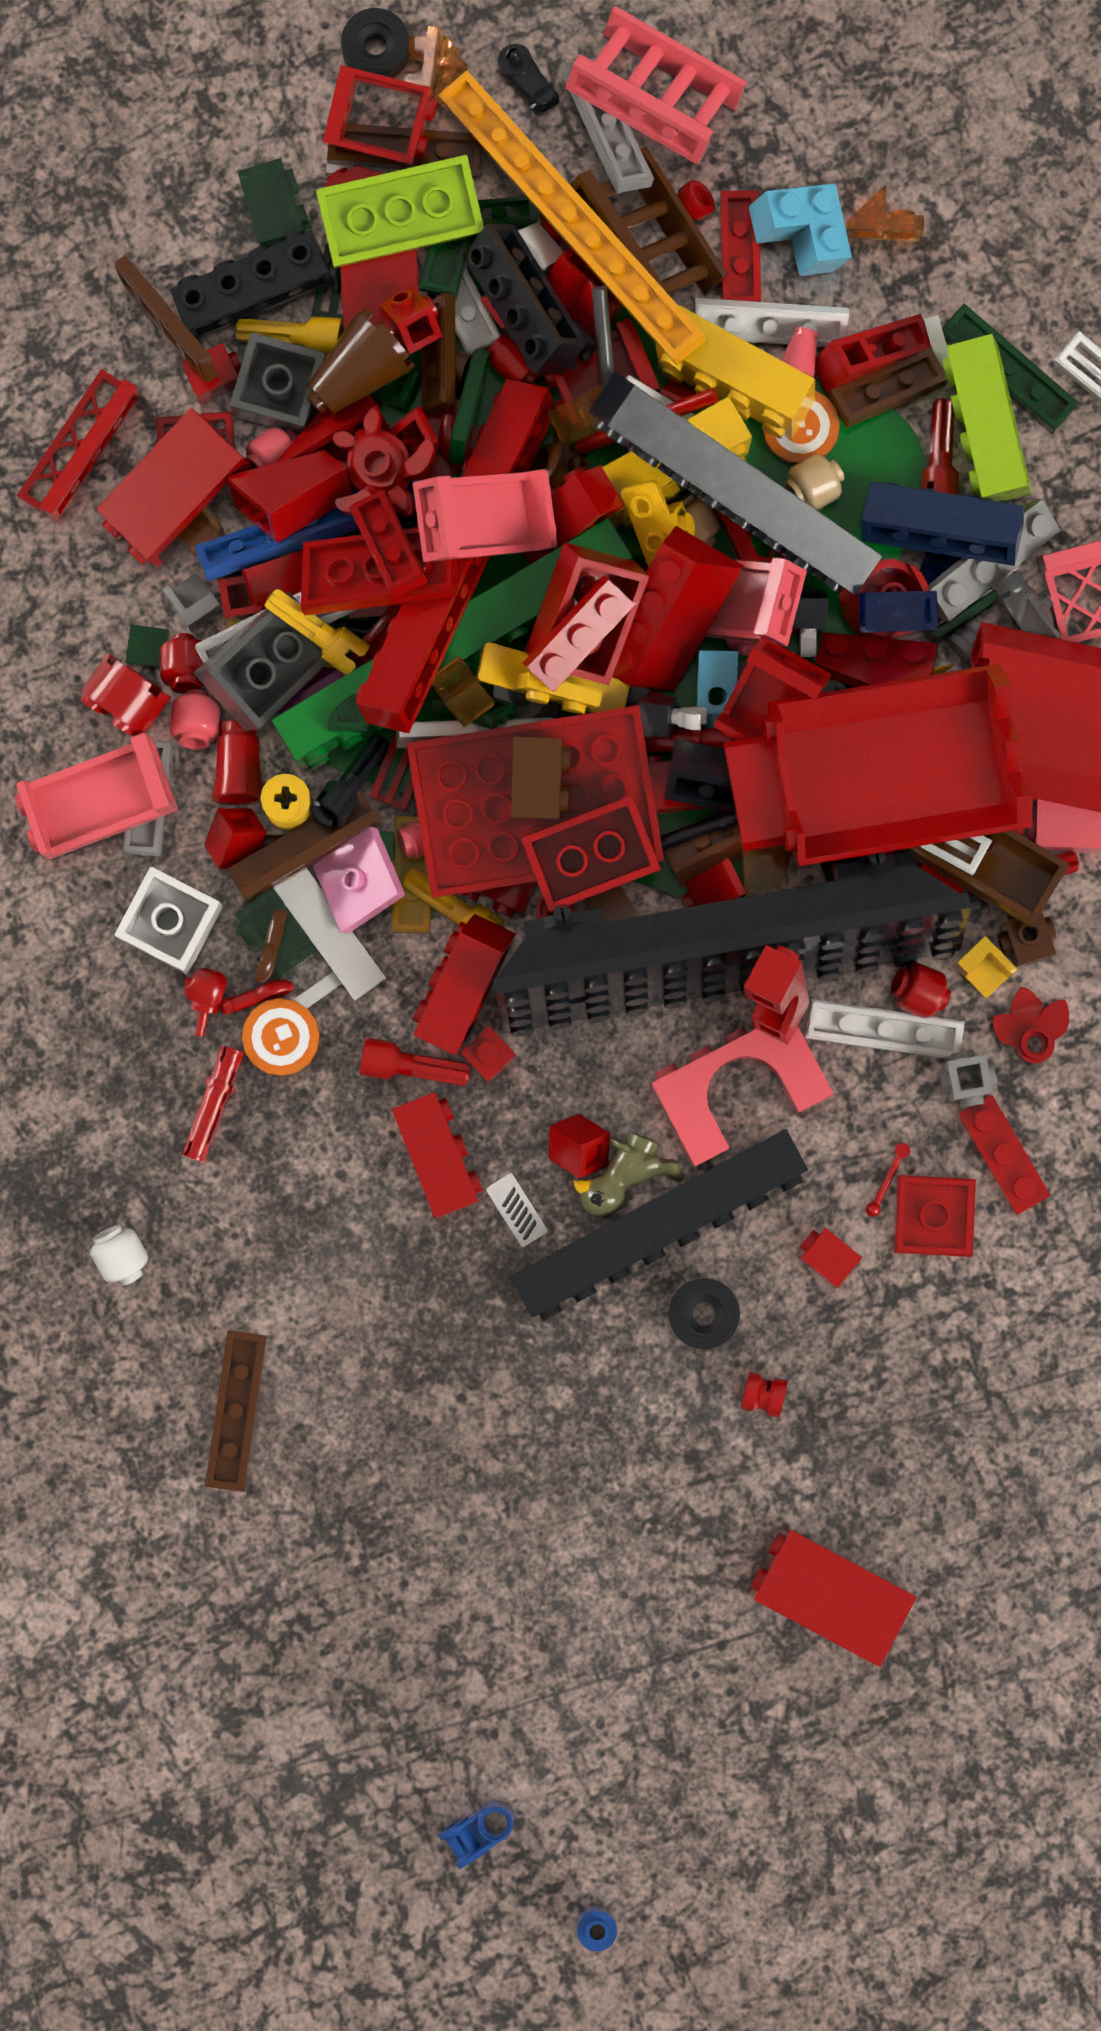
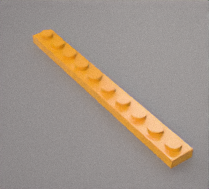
(572, 218)

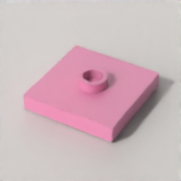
(358, 880)

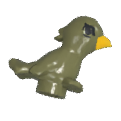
(629, 1165)

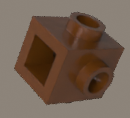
(1023, 951)

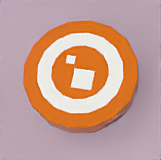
(814, 437)
(280, 1037)

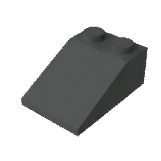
(260, 669)

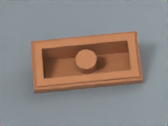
(702, 854)

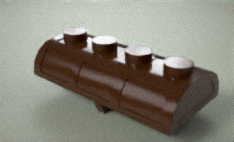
(1011, 876)

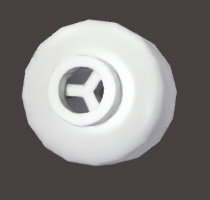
(119, 1255)

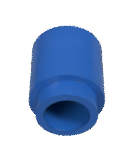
(596, 1915)

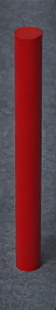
(680, 407)

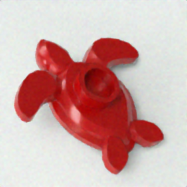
(382, 462)

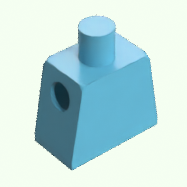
(712, 671)

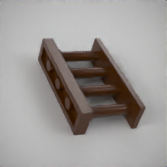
(673, 218)

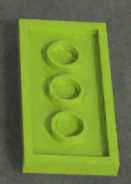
(400, 211)

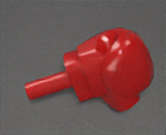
(206, 993)

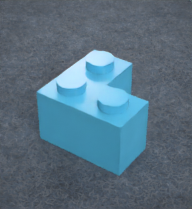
(810, 220)

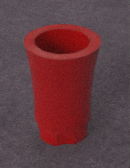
(237, 766)

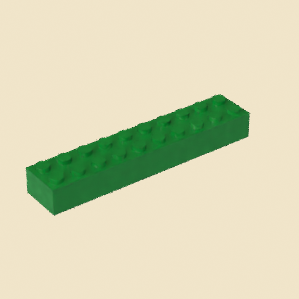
(497, 616)

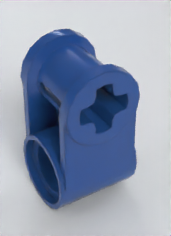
(476, 1833)

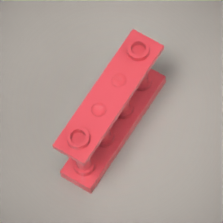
(642, 110)

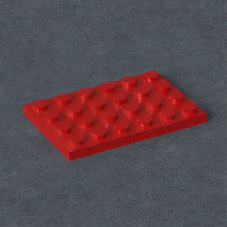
(467, 791)

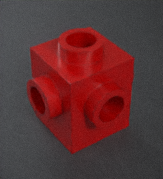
(411, 319)

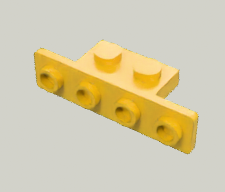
(653, 517)
(504, 669)

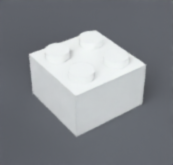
(169, 920)

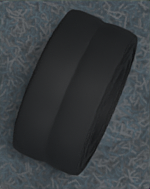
(379, 23)
(720, 1298)

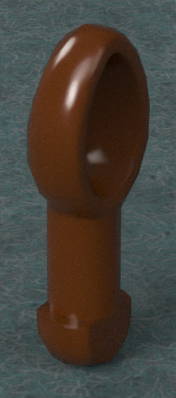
(271, 945)

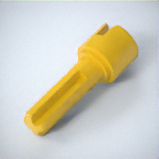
(316, 334)
(334, 642)
(450, 906)

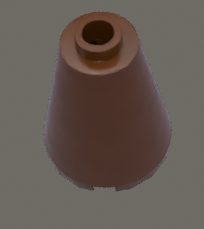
(357, 365)

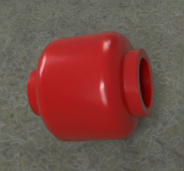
(178, 663)
(920, 990)

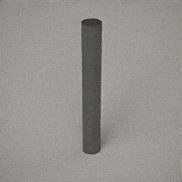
(603, 334)

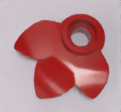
(1031, 1019)

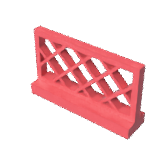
(1069, 562)

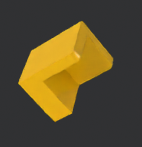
(985, 967)

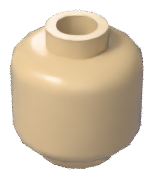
(815, 481)

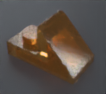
(874, 224)

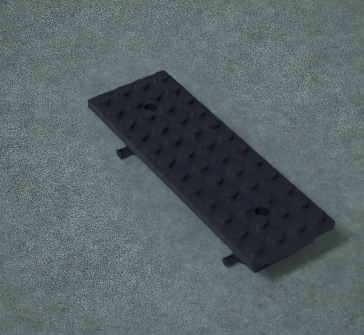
(862, 919)

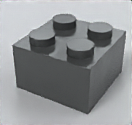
(274, 384)

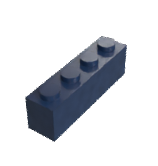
(942, 523)

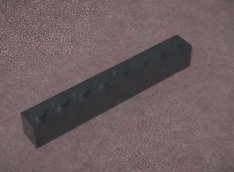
(658, 1224)

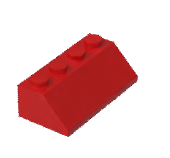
(675, 611)

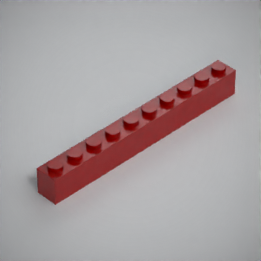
(425, 629)

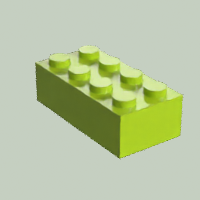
(989, 420)

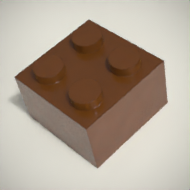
(538, 777)

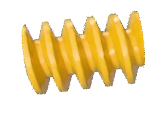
(276, 793)

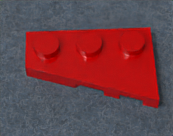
(874, 660)

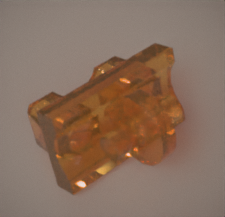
(439, 61)

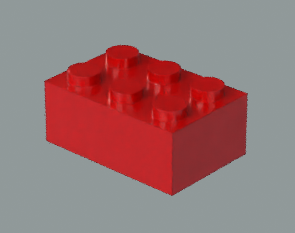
(571, 580)
(591, 853)
(462, 983)

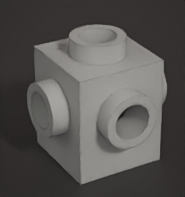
(982, 1076)

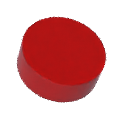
(696, 199)

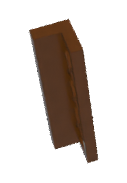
(297, 851)

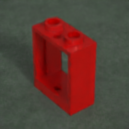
(341, 110)

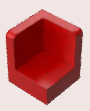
(234, 836)
(578, 1145)

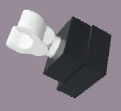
(810, 616)
(661, 715)

